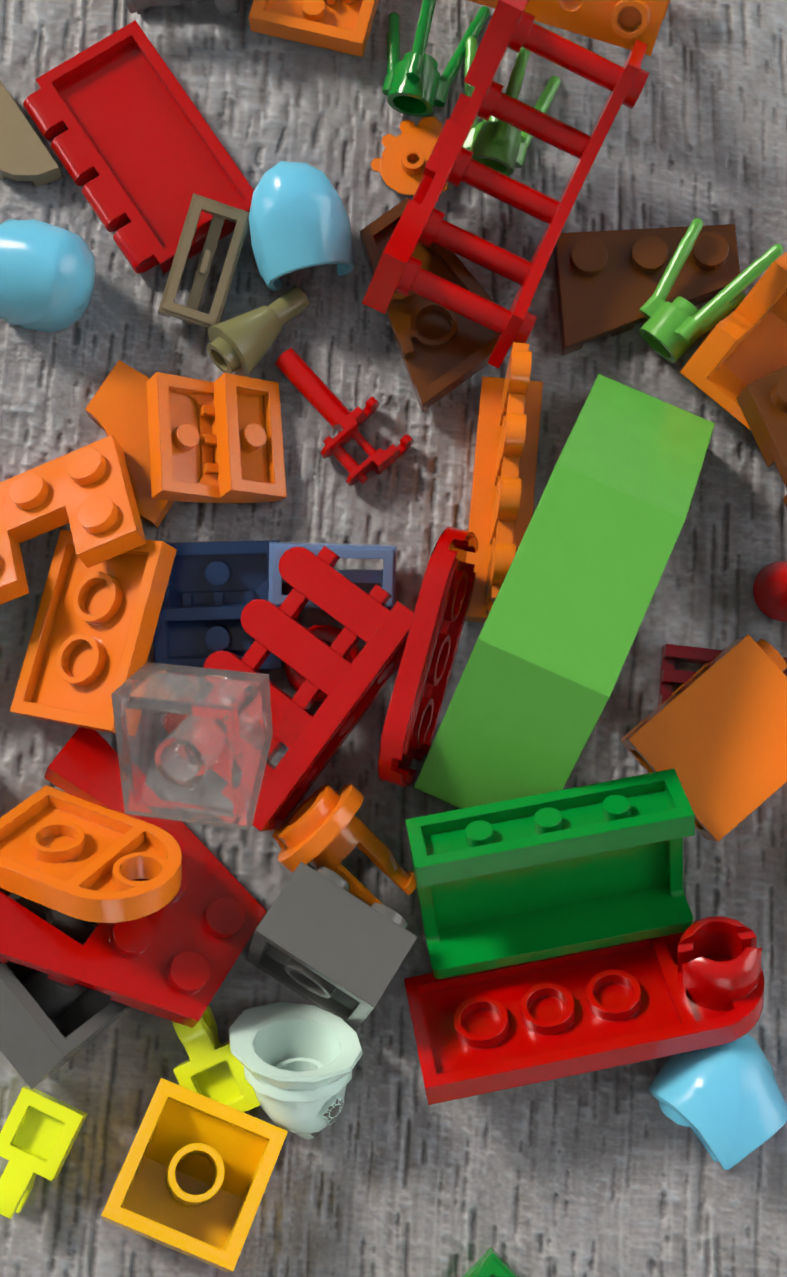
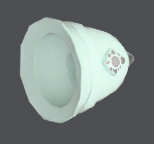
(296, 1063)

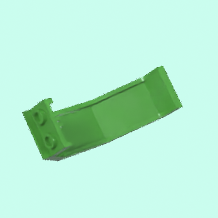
(570, 600)

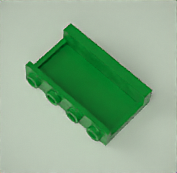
(552, 873)

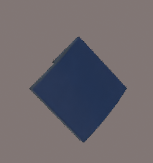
(206, 601)

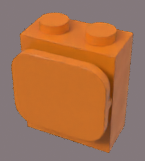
(722, 735)

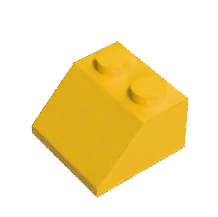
(195, 1175)

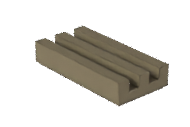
(189, 314)

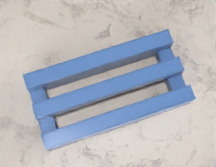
(386, 576)

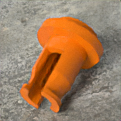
(328, 830)

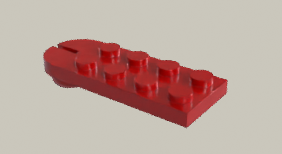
(586, 1010)

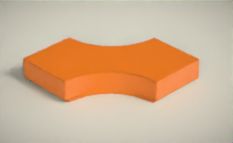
(123, 412)

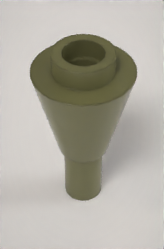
(243, 340)

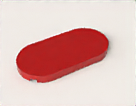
(428, 656)

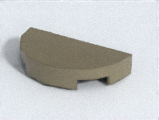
(21, 150)

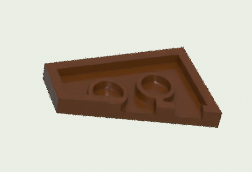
(614, 272)
(433, 341)

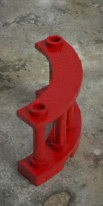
(452, 163)

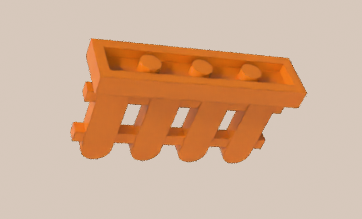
(503, 475)

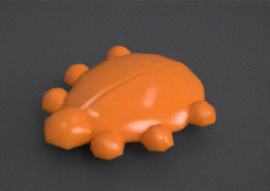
(407, 154)

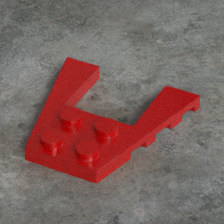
(154, 963)

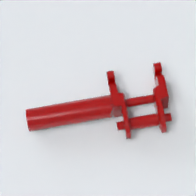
(340, 419)

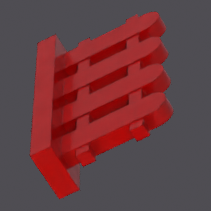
(348, 684)

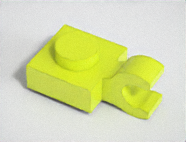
(212, 1066)
(35, 1142)

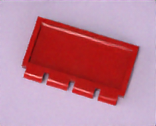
(136, 146)

